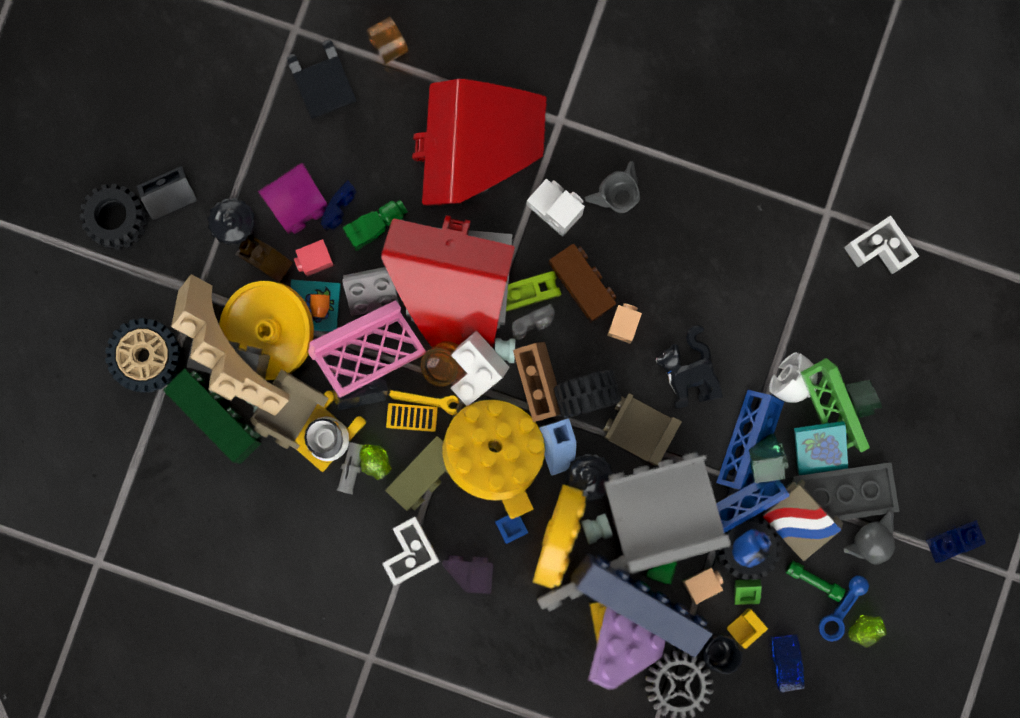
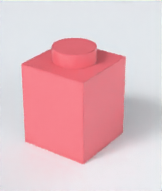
(313, 258)

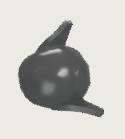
(618, 191)
(874, 541)

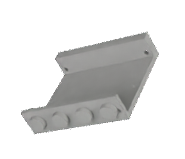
(665, 513)

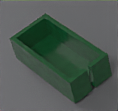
(210, 414)

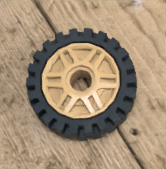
(125, 349)

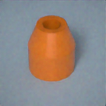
(319, 304)

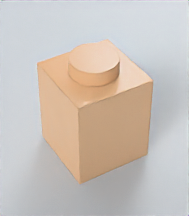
(624, 323)
(703, 584)

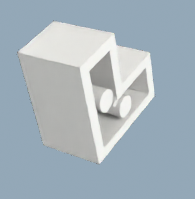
(556, 208)
(886, 241)
(481, 365)
(417, 552)

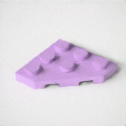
(623, 650)

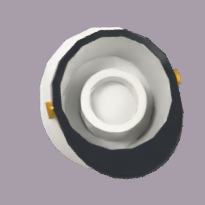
(326, 438)

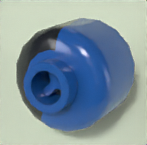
(751, 548)

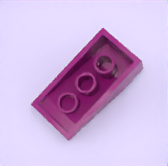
(294, 199)

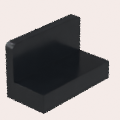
(166, 193)

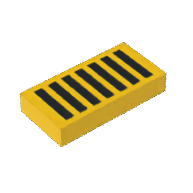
(411, 417)

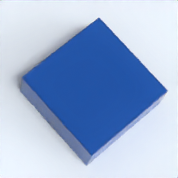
(511, 528)

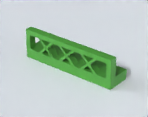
(838, 397)

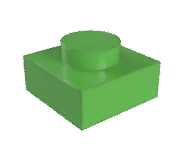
(747, 592)

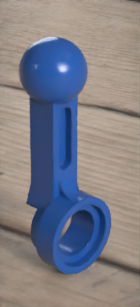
(857, 587)

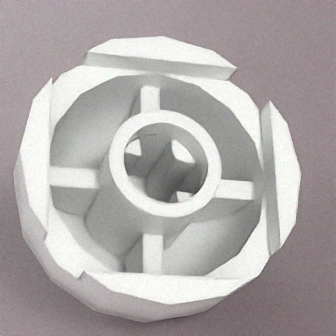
(790, 384)

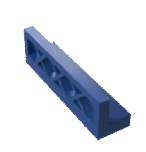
(763, 425)
(750, 502)

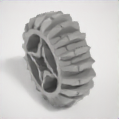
(687, 676)

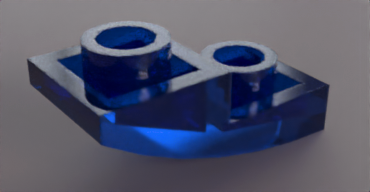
(333, 214)
(956, 541)
(788, 663)

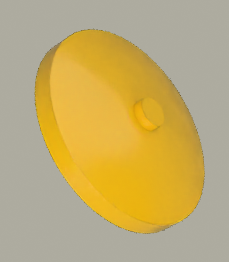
(271, 319)

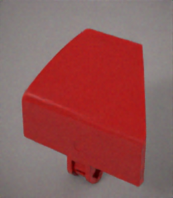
(477, 138)
(448, 278)

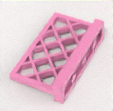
(352, 333)

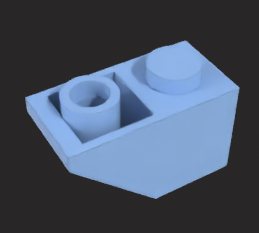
(559, 445)

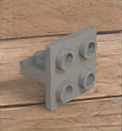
(369, 290)

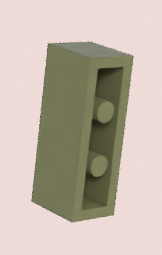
(419, 477)

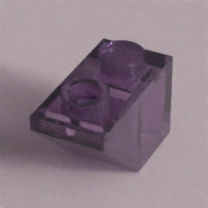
(471, 576)

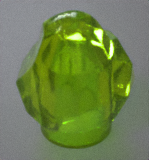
(374, 461)
(867, 630)

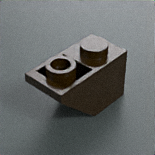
(264, 258)

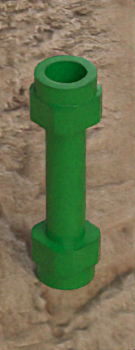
(797, 571)

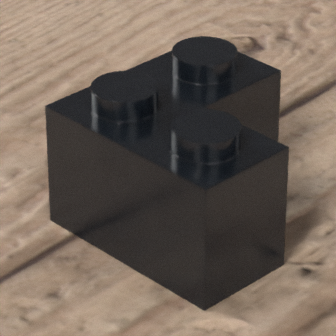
(370, 393)

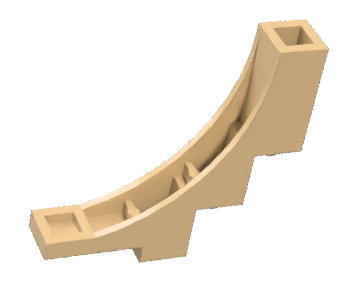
(210, 347)

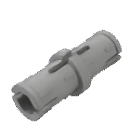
(350, 469)

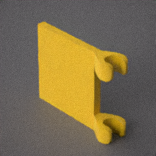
(442, 403)
(318, 412)

